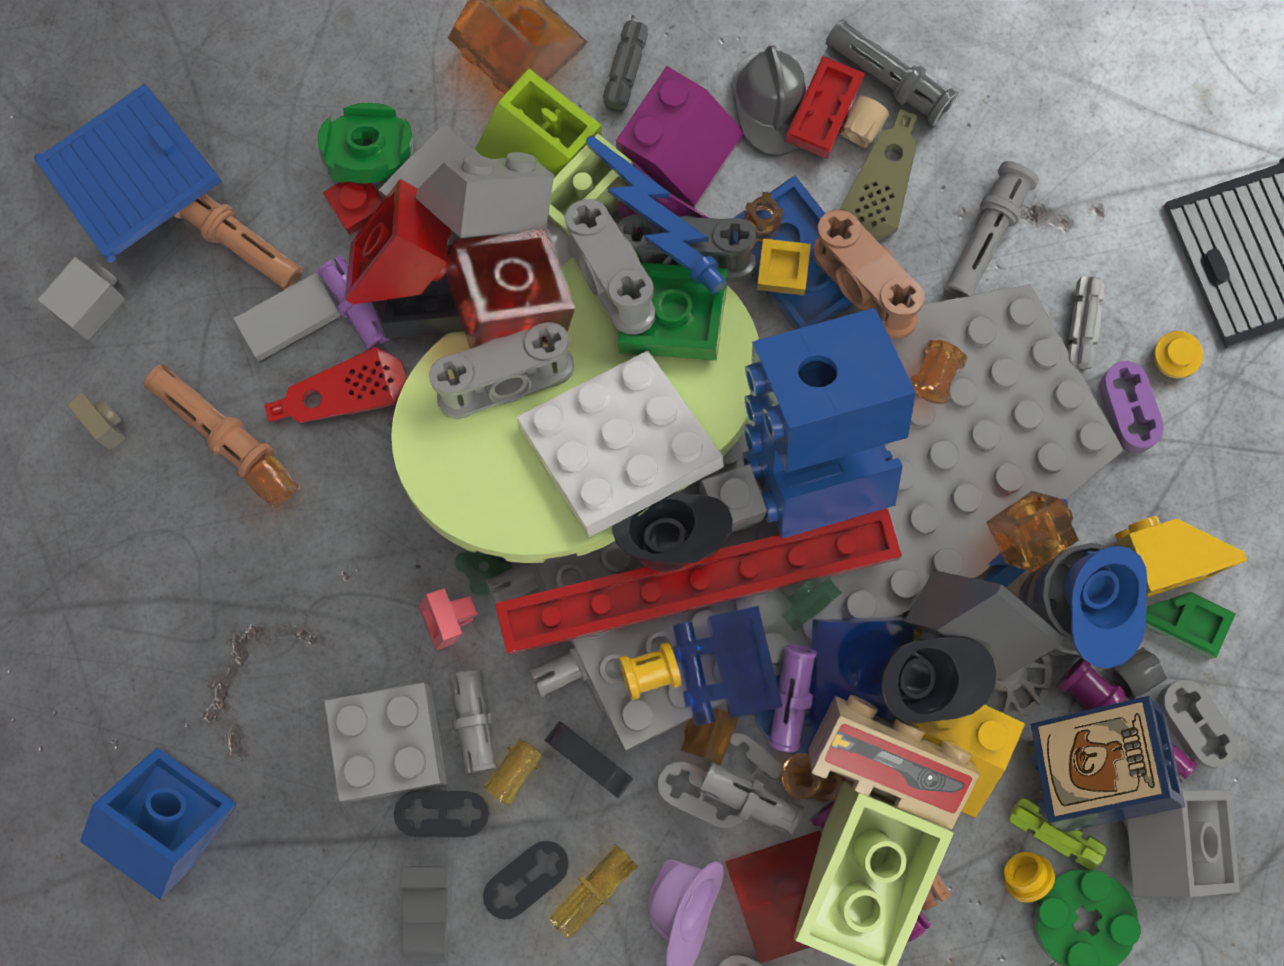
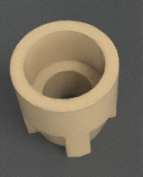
(864, 121)

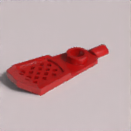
(336, 391)

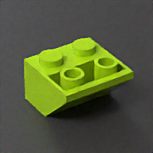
(537, 122)

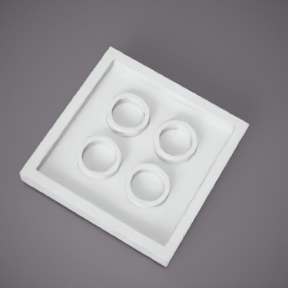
(619, 443)

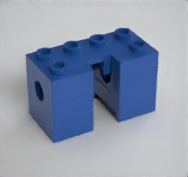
(822, 419)

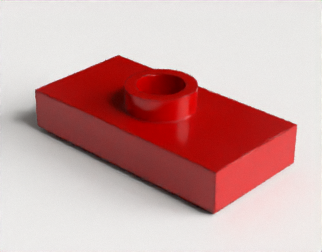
(824, 107)

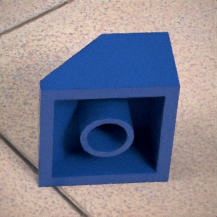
(156, 822)

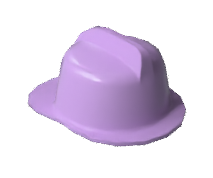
(682, 907)

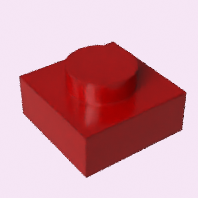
(353, 203)

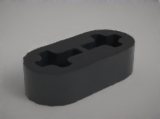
(588, 759)
(442, 827)
(518, 870)

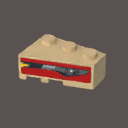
(893, 761)

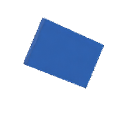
(799, 224)

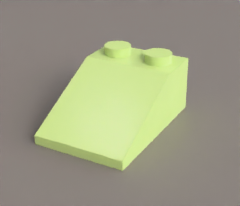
(869, 879)

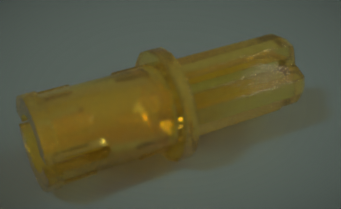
(593, 892)

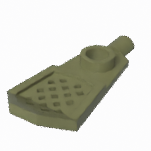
(884, 175)

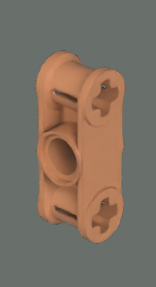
(867, 272)

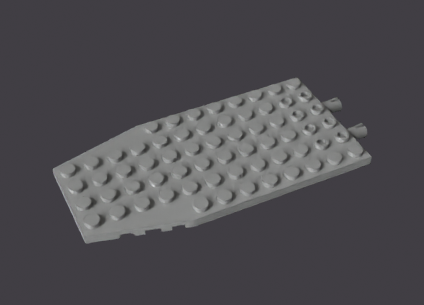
(1010, 428)

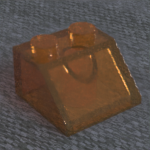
(514, 36)

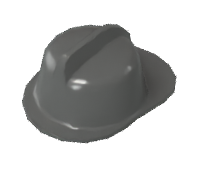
(767, 96)

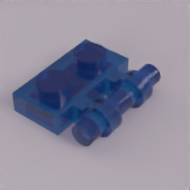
(742, 663)

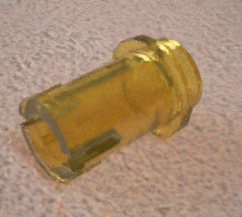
(514, 771)

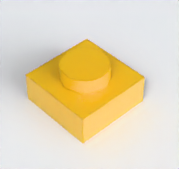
(783, 267)

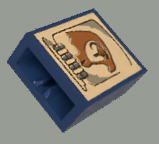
(1105, 765)

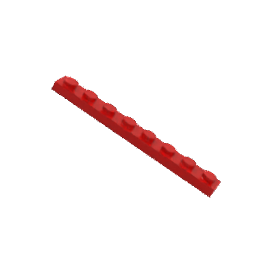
(723, 577)

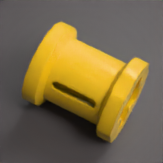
(650, 671)

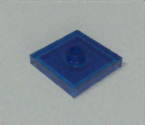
(850, 657)

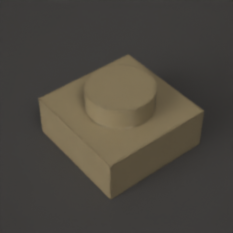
(98, 419)

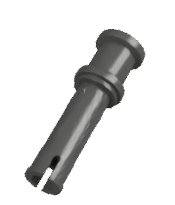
(913, 87)

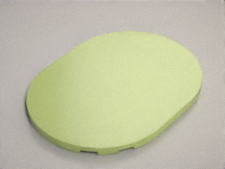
(481, 476)

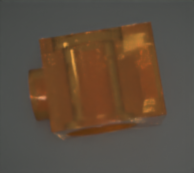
(1033, 530)

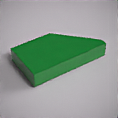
(1191, 622)

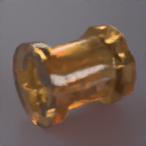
(938, 371)
(804, 785)

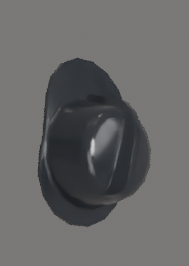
(675, 531)
(937, 679)

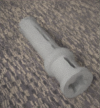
(999, 212)

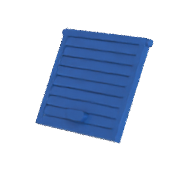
(127, 171)

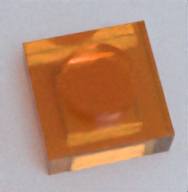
(710, 740)

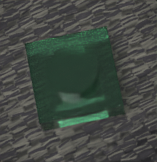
(809, 602)

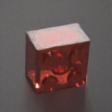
(507, 285)

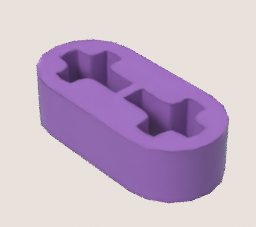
(1142, 403)

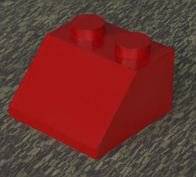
(397, 250)

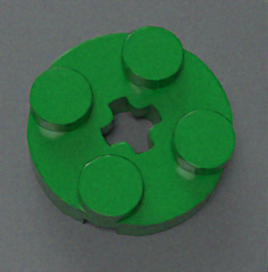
(350, 162)
(1094, 891)

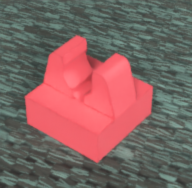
(445, 617)

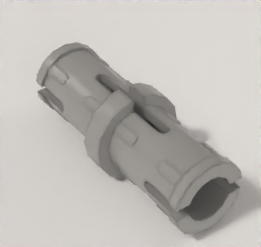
(472, 721)
(751, 799)

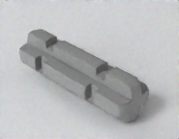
(1086, 322)

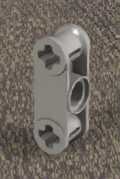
(610, 266)
(502, 370)

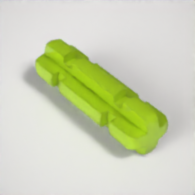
(1088, 851)

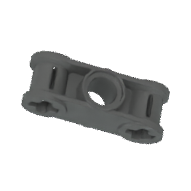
(718, 246)

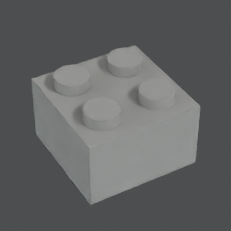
(385, 742)

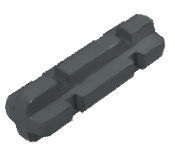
(625, 65)

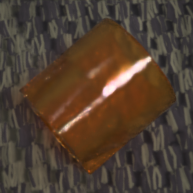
(767, 227)
(271, 481)

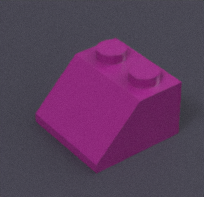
(680, 136)

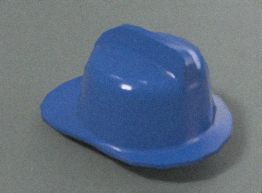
(1107, 605)

